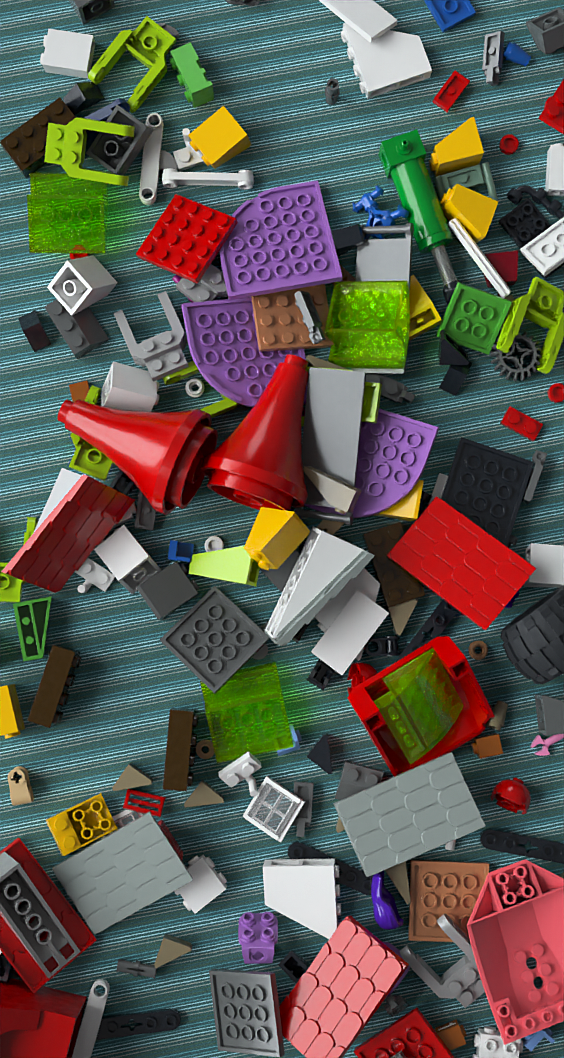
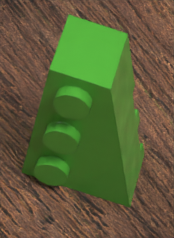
(191, 75)
(32, 626)

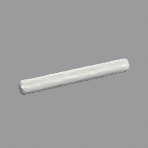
(479, 257)

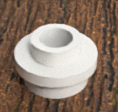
(192, 382)

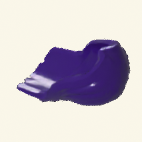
(384, 904)

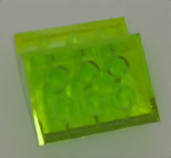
(66, 214)
(369, 324)
(419, 705)
(248, 714)

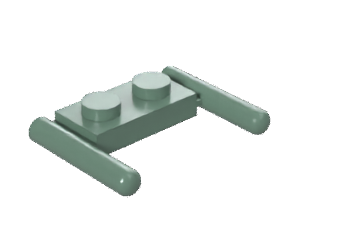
(468, 178)

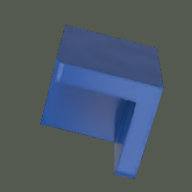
(180, 551)

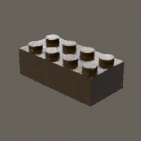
(28, 142)
(395, 582)
(54, 686)
(179, 749)

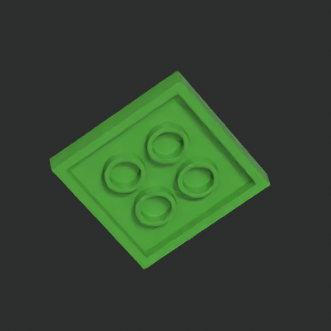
(474, 317)

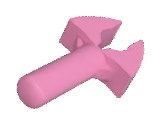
(547, 742)

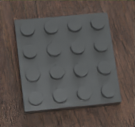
(214, 639)
(246, 1012)

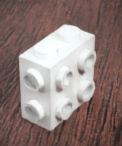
(205, 885)
(490, 1045)

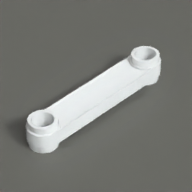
(151, 160)
(172, 178)
(91, 1020)

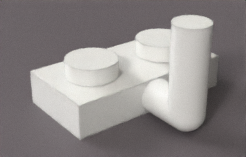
(187, 157)
(94, 575)
(240, 770)

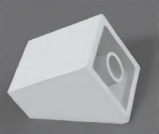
(81, 283)
(129, 389)
(127, 559)
(548, 564)

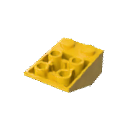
(422, 310)
(81, 824)

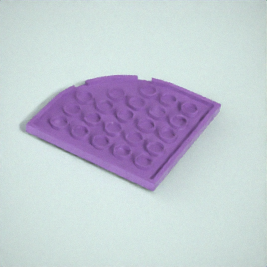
(280, 243)
(227, 350)
(389, 462)

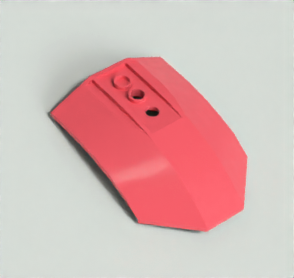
(514, 920)

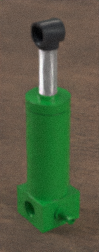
(404, 162)

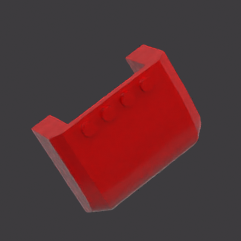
(467, 726)

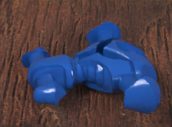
(376, 216)

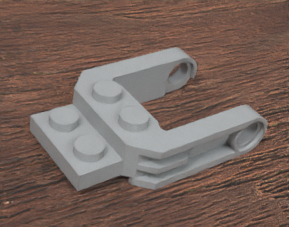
(208, 289)
(162, 352)
(460, 980)

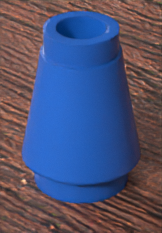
(516, 54)

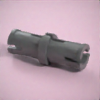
(334, 91)
(136, 968)

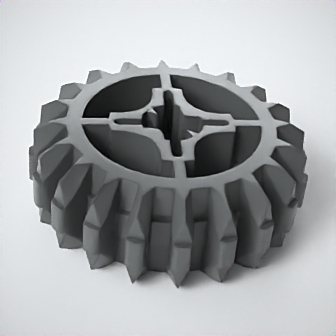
(517, 363)

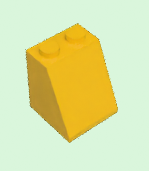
(219, 138)
(457, 150)
(470, 208)
(408, 507)
(275, 537)
(10, 712)

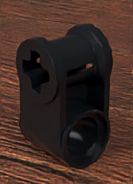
(384, 646)

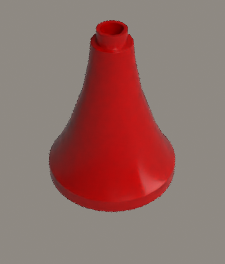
(152, 448)
(264, 454)

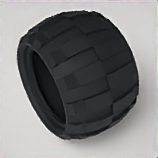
(537, 639)

